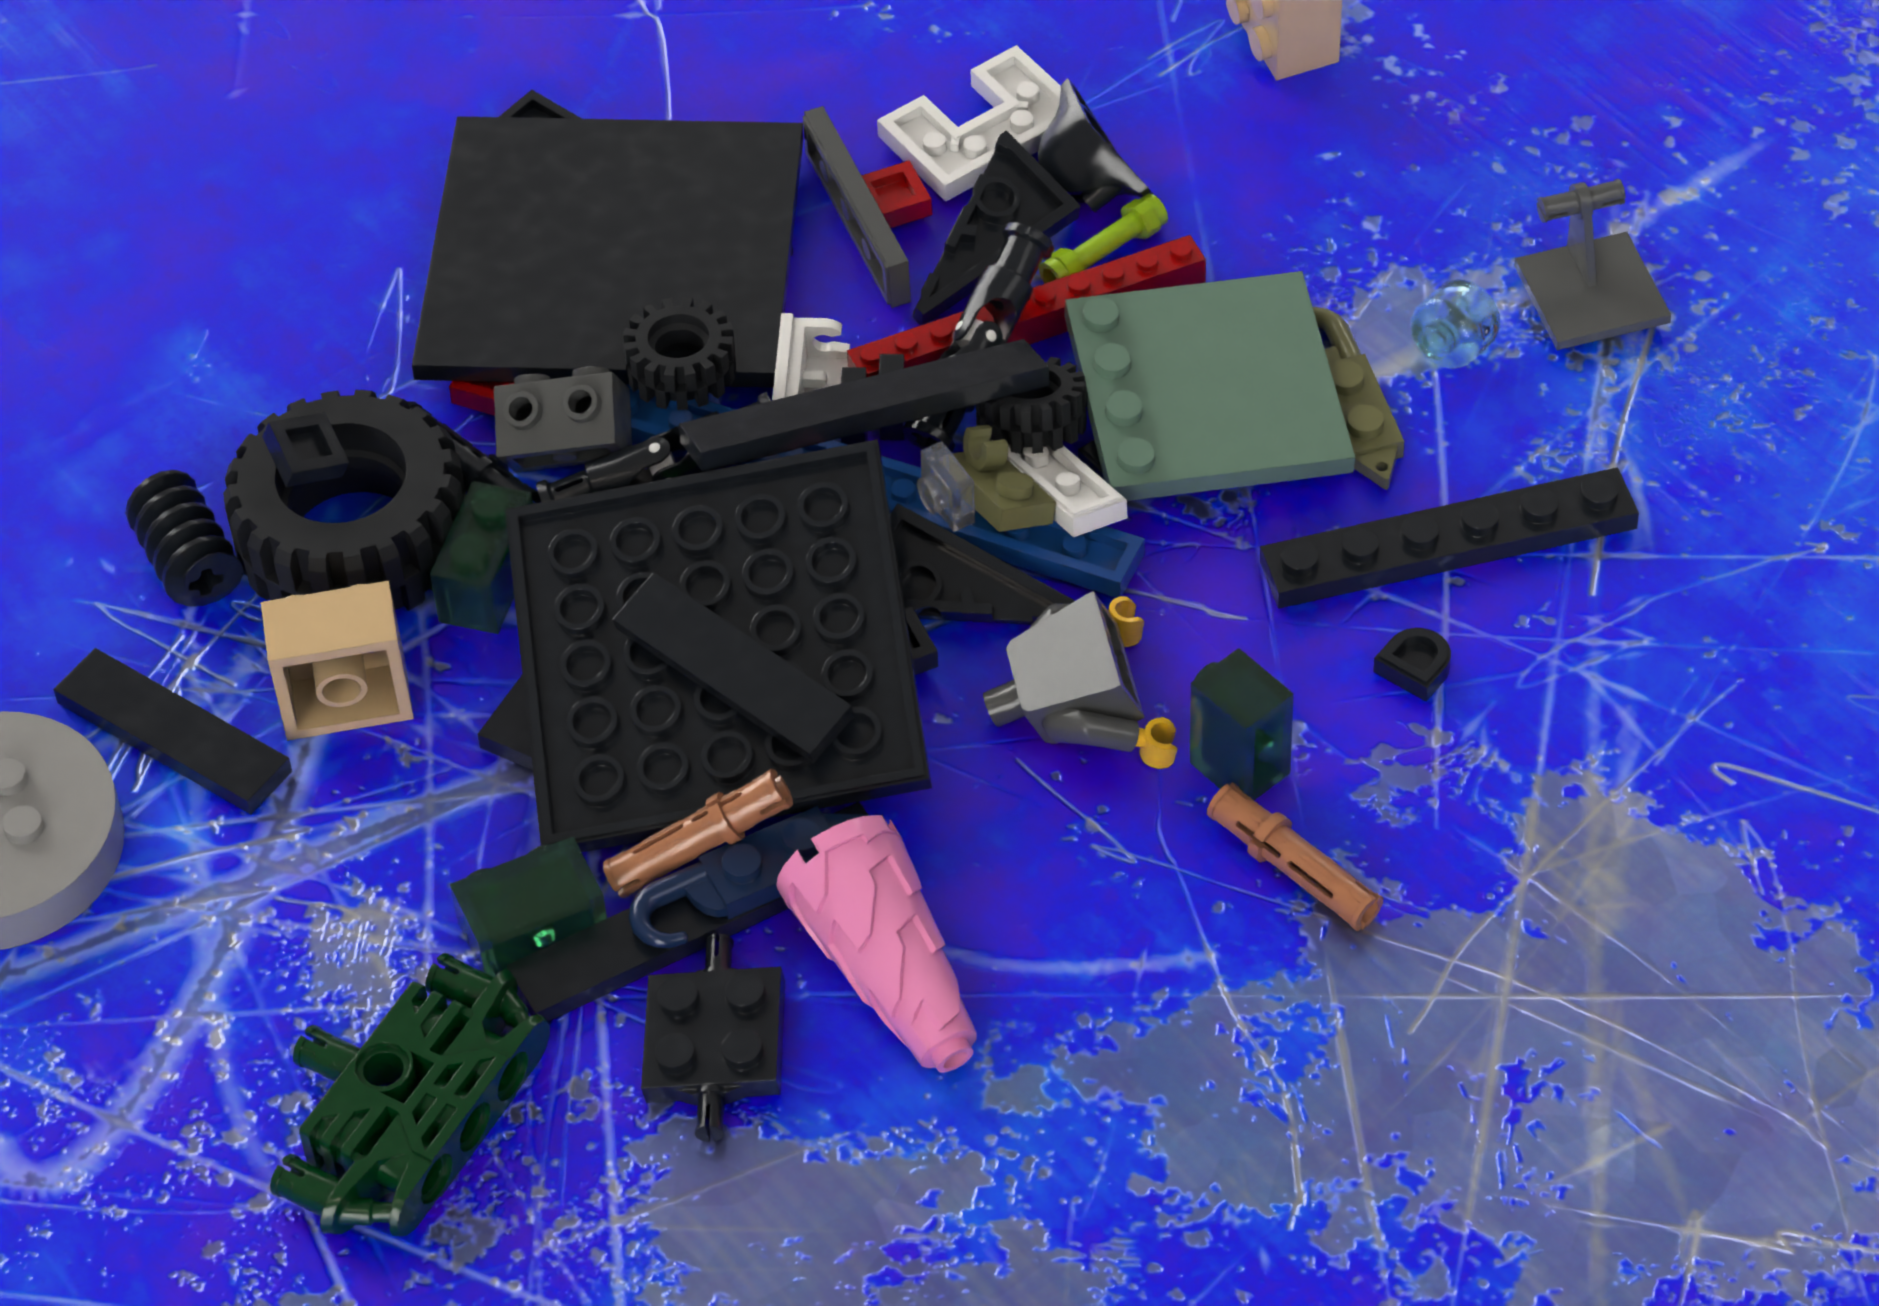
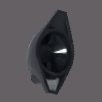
(1083, 157)

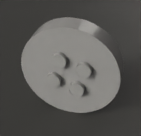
(56, 826)

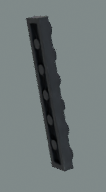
(1448, 537)

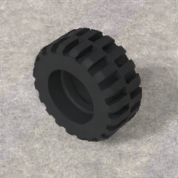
(389, 455)

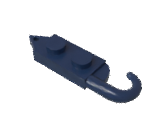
(732, 876)

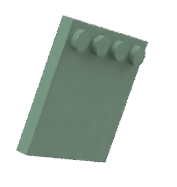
(1208, 386)

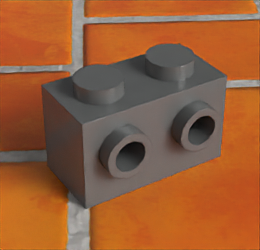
(561, 419)

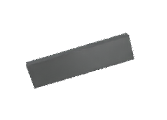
(856, 207)

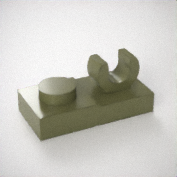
(1000, 490)

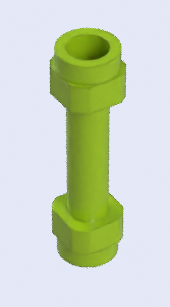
(1139, 219)

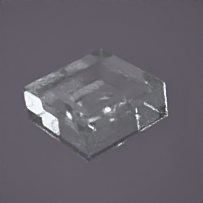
(946, 487)

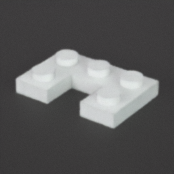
(955, 156)

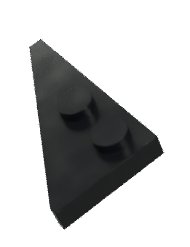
(1008, 191)
(959, 581)

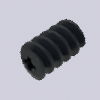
(183, 539)

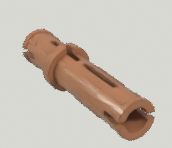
(720, 821)
(1274, 840)

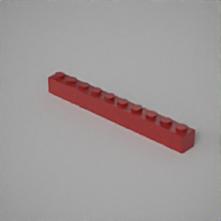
(1161, 266)

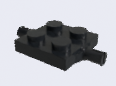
(713, 1036)

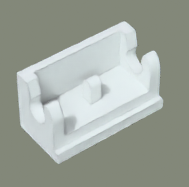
(805, 362)

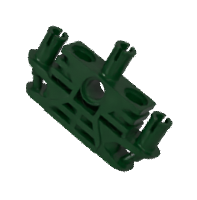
(420, 1131)

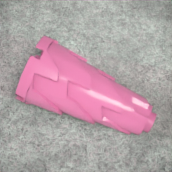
(873, 922)

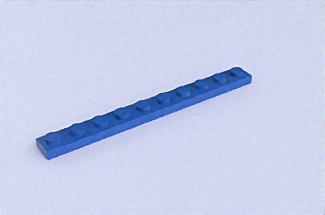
(1095, 560)

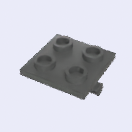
(1591, 284)

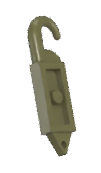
(1365, 410)

